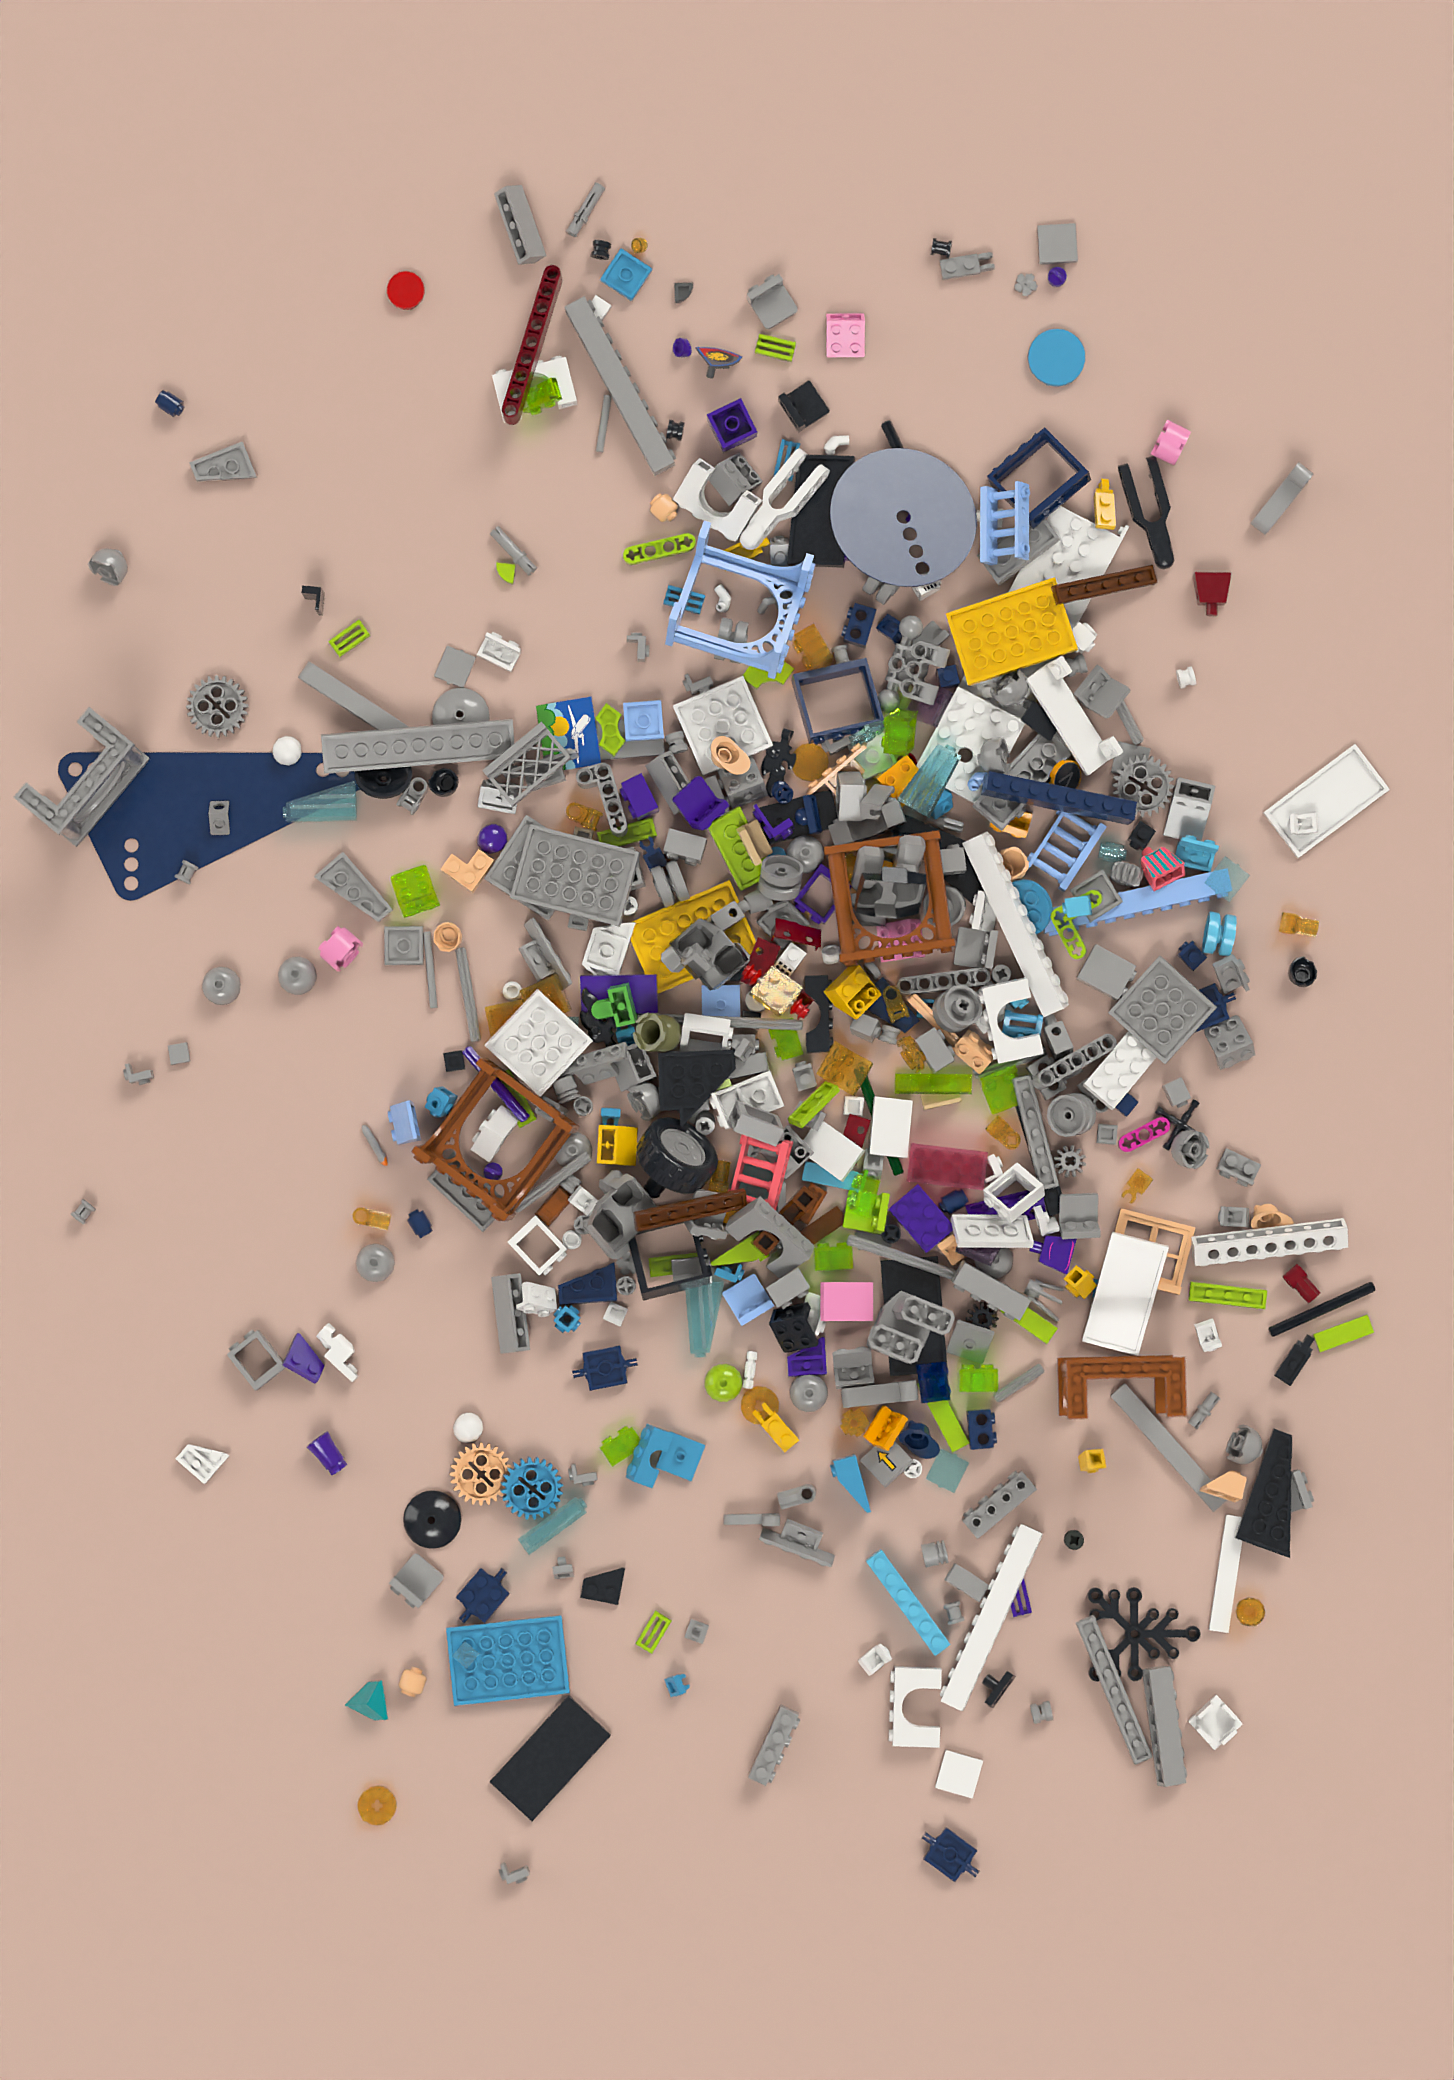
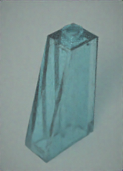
(930, 780)
(324, 806)
(702, 1314)
(553, 1524)

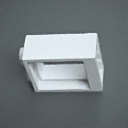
(707, 1025)
(1018, 1174)
(546, 1268)

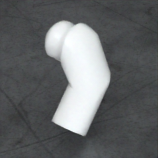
(833, 443)
(724, 600)

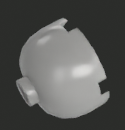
(110, 565)
(1011, 689)
(994, 756)
(807, 851)
(297, 975)
(221, 986)
(646, 1099)
(573, 1147)
(1190, 1148)
(375, 1262)
(1000, 1266)
(808, 1393)
(1244, 1445)

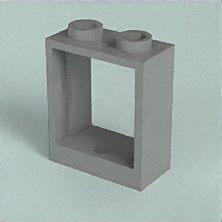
(756, 1123)
(235, 1348)

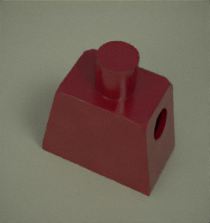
(1211, 590)

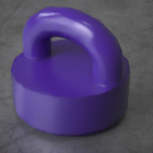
(1057, 276)
(682, 347)
(493, 1171)

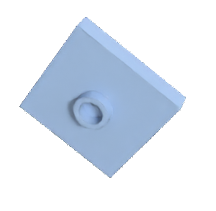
(643, 720)
(721, 1001)

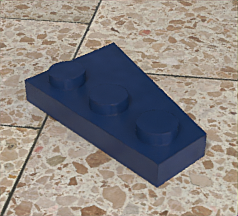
(591, 1288)

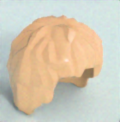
(1015, 862)

